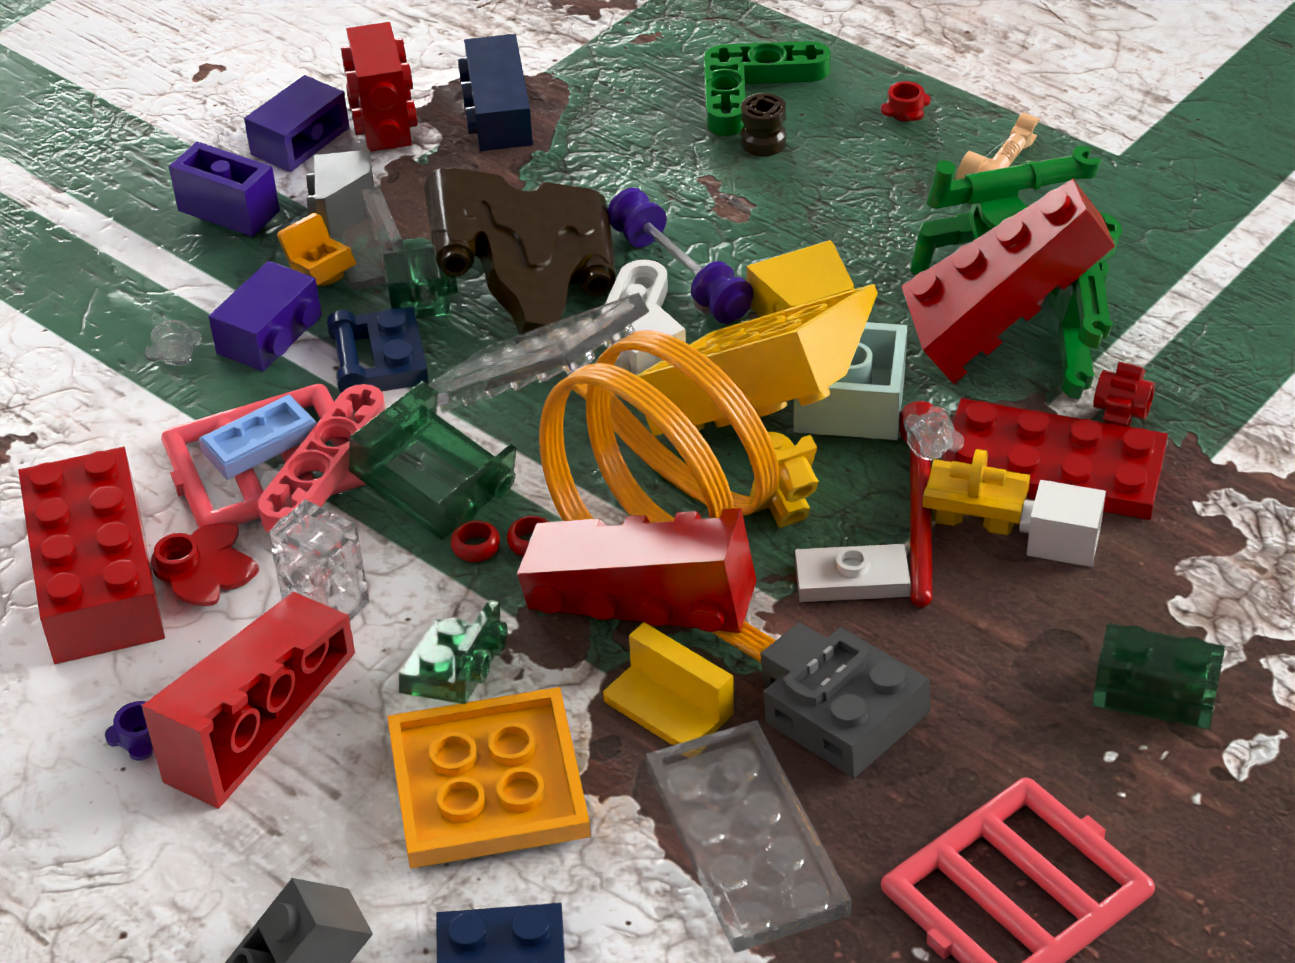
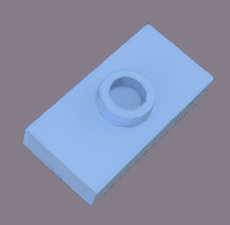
(257, 436)

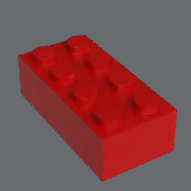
(89, 555)

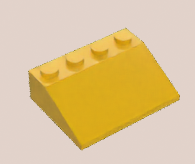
(773, 357)

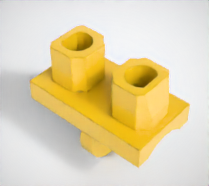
(795, 479)
(976, 491)

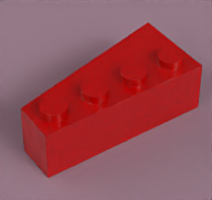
(1004, 276)
(643, 571)
(245, 696)

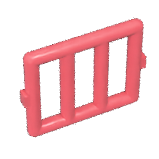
(188, 482)
(988, 823)

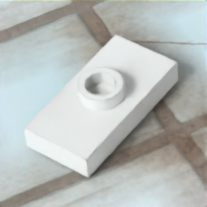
(852, 573)

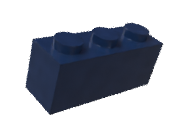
(495, 92)

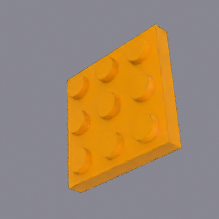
(487, 777)

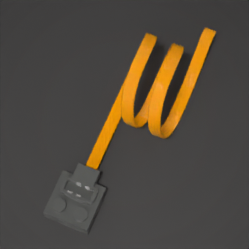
(820, 691)

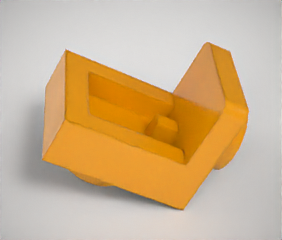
(314, 252)

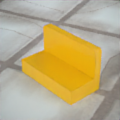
(671, 689)

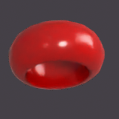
(520, 527)
(479, 552)

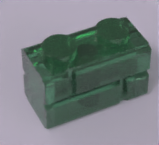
(1158, 675)

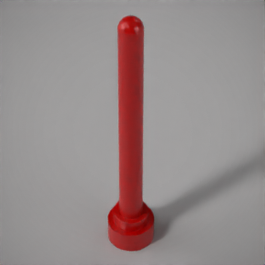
(920, 517)

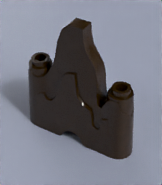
(525, 239)

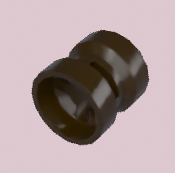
(761, 117)

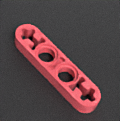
(315, 456)

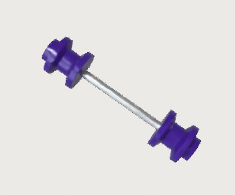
(713, 285)

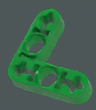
(743, 63)

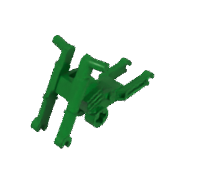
(994, 197)

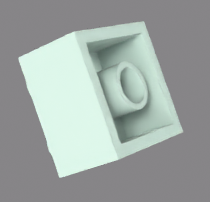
(869, 395)

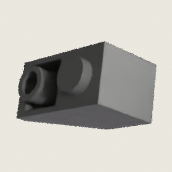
(337, 188)
(306, 926)

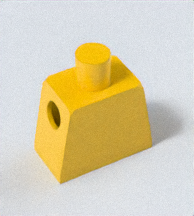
(797, 278)

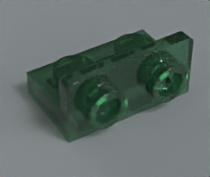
(454, 656)

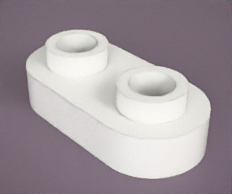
(641, 277)

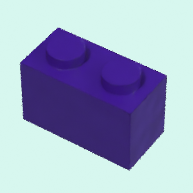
(296, 123)
(224, 188)
(265, 315)

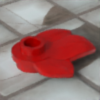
(202, 563)

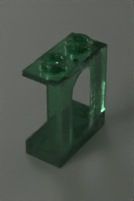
(414, 419)

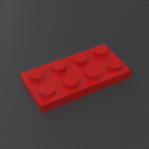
(1066, 451)

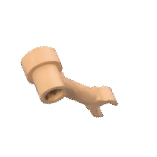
(1019, 139)

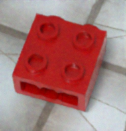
(379, 86)

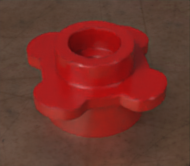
(905, 101)

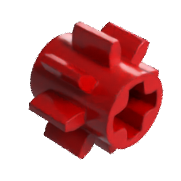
(1124, 394)

